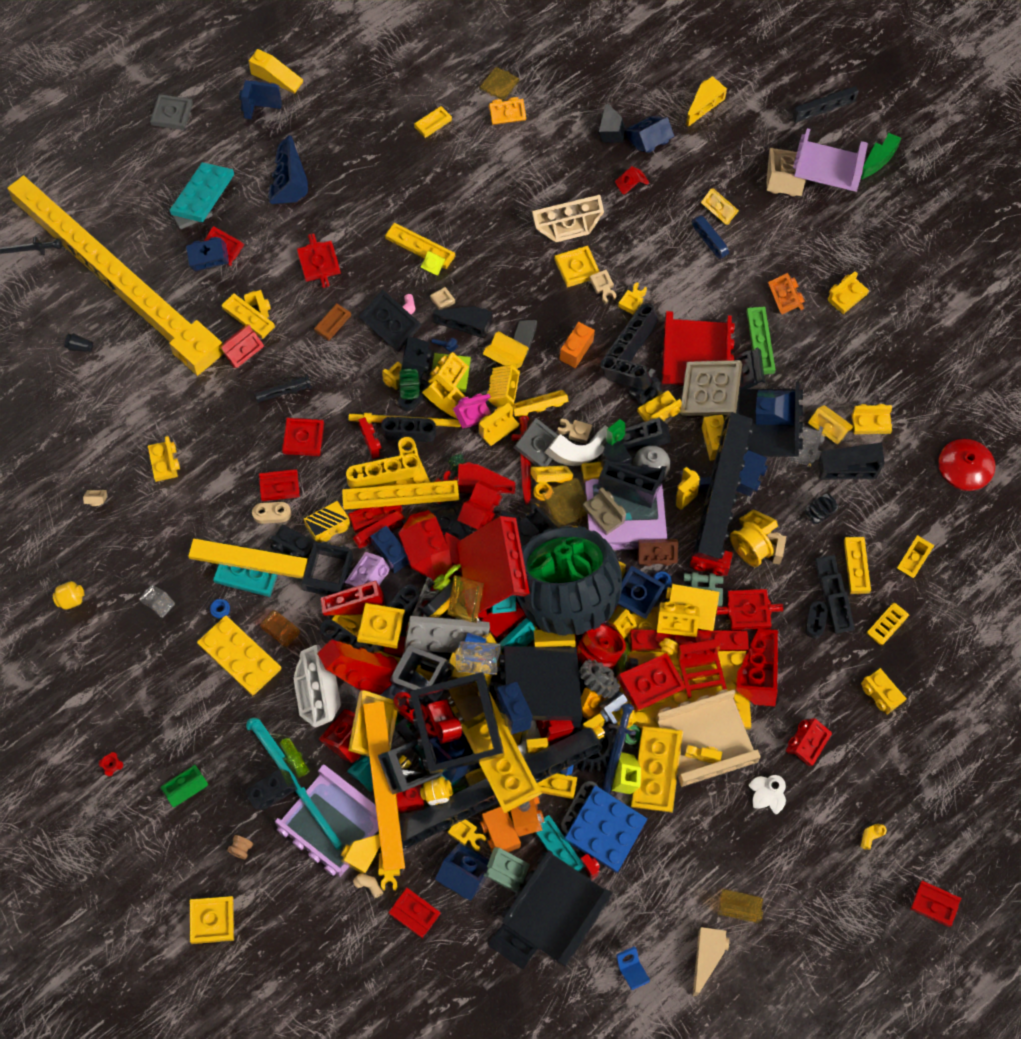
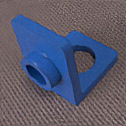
(632, 969)

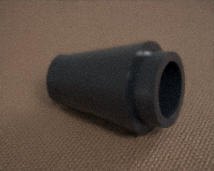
(77, 343)

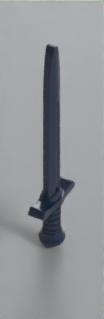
(617, 747)

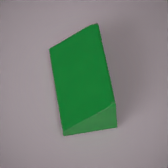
(184, 786)

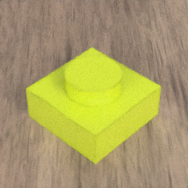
(433, 263)

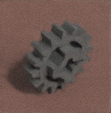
(599, 678)

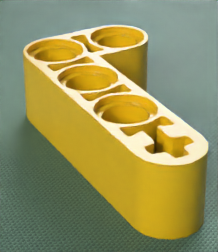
(382, 467)

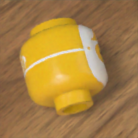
(436, 791)

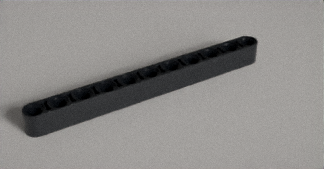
(481, 795)

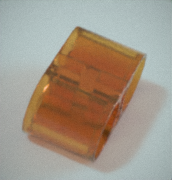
(280, 628)

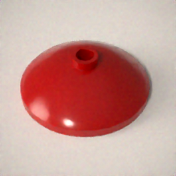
(963, 472)

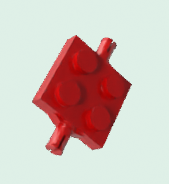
(318, 260)
(749, 609)

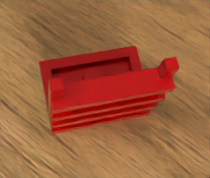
(697, 655)

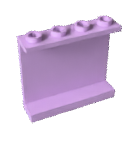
(829, 164)

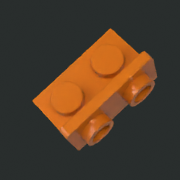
(786, 294)

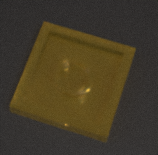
(566, 502)
(465, 598)

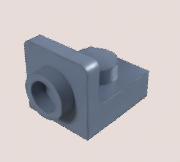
(612, 704)

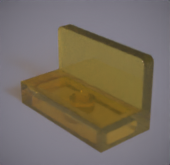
(740, 906)

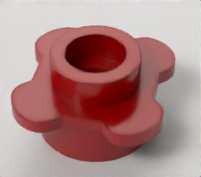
(111, 758)

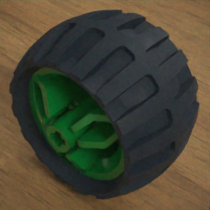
(570, 580)

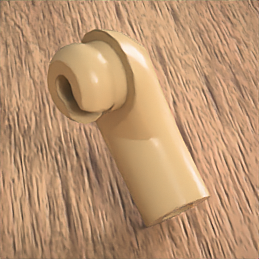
(370, 882)

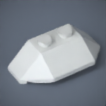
(315, 689)

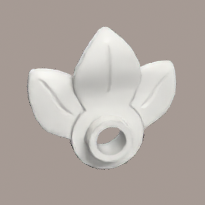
(766, 795)

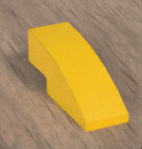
(443, 398)

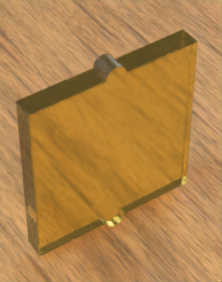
(500, 83)

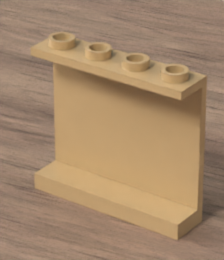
(710, 723)

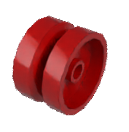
(602, 645)

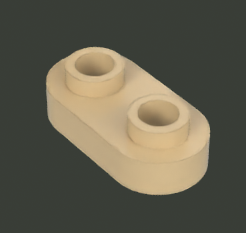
(271, 512)

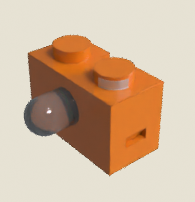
(527, 817)

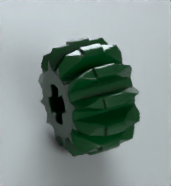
(409, 383)

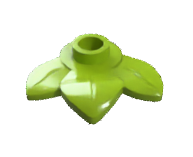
(443, 581)

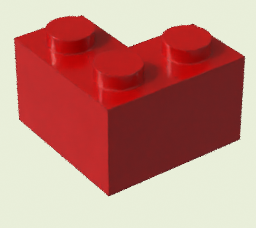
(480, 507)

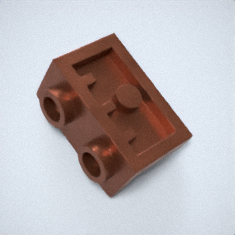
(657, 552)

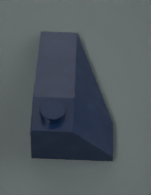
(289, 176)

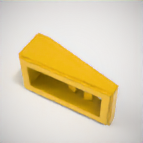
(895, 614)

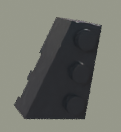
(852, 462)
(632, 482)

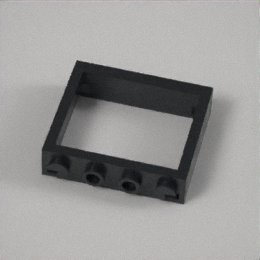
(424, 742)

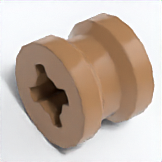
(240, 847)

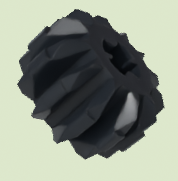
(821, 509)

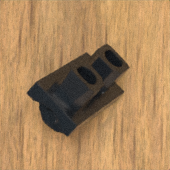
(653, 390)

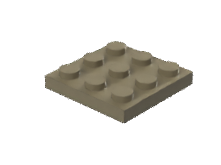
(711, 388)

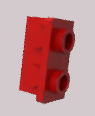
(719, 568)
(809, 740)

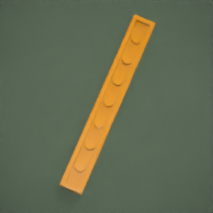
(385, 802)

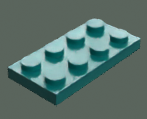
(202, 192)

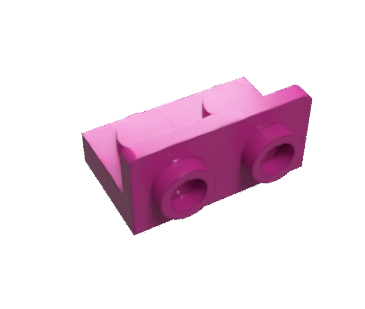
(472, 410)

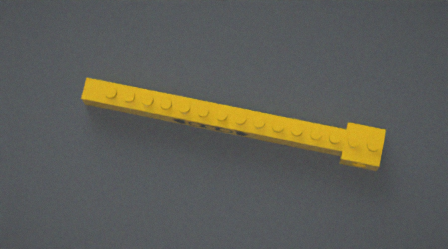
(189, 342)

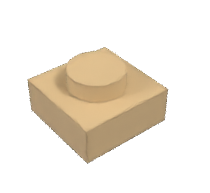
(95, 497)

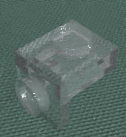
(157, 600)
(347, 689)

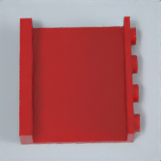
(693, 342)
(496, 559)

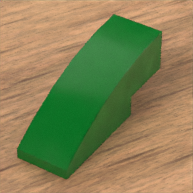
(880, 155)

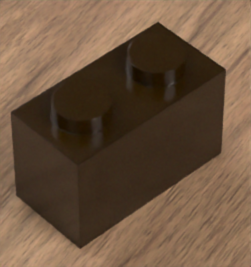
(468, 704)

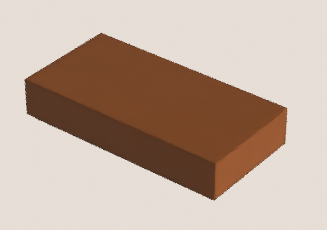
(332, 322)

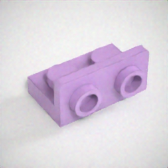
(367, 570)

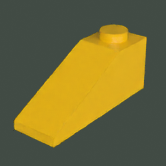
(273, 71)
(708, 96)

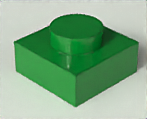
(615, 432)

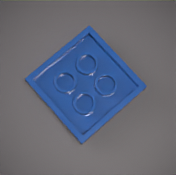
(605, 829)

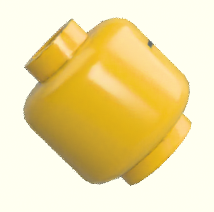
(68, 595)

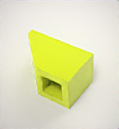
(627, 775)

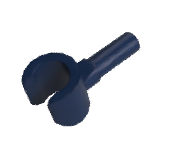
(451, 345)

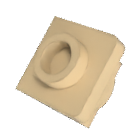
(778, 544)

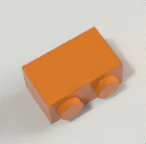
(577, 345)
(500, 830)

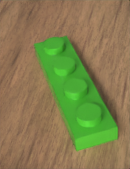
(761, 337)

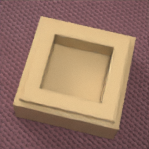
(442, 299)

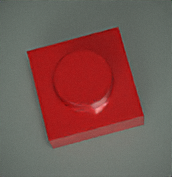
(591, 866)

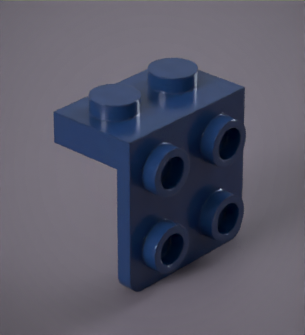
(259, 94)

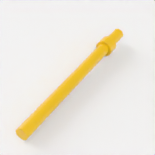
(379, 418)

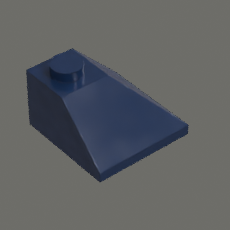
(775, 407)
(640, 592)

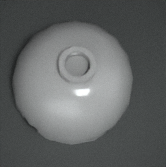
(652, 456)

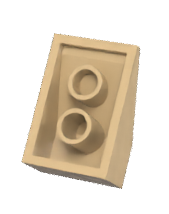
(781, 173)

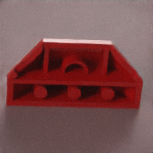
(425, 545)

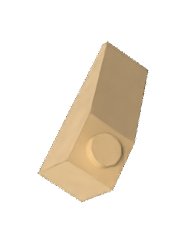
(710, 949)

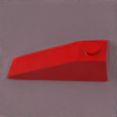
(760, 669)

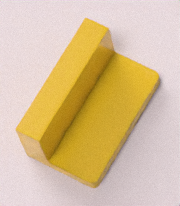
(506, 350)
(833, 425)

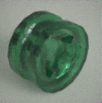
(455, 461)

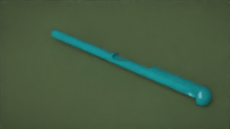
(277, 755)

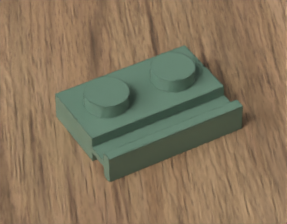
(506, 869)

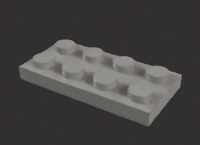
(441, 633)

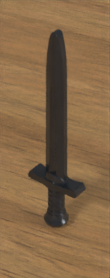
(36, 245)

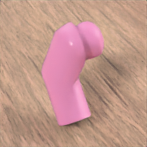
(409, 303)

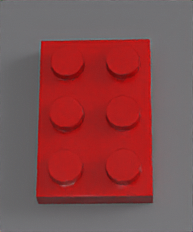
(651, 682)

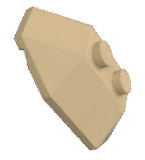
(569, 219)

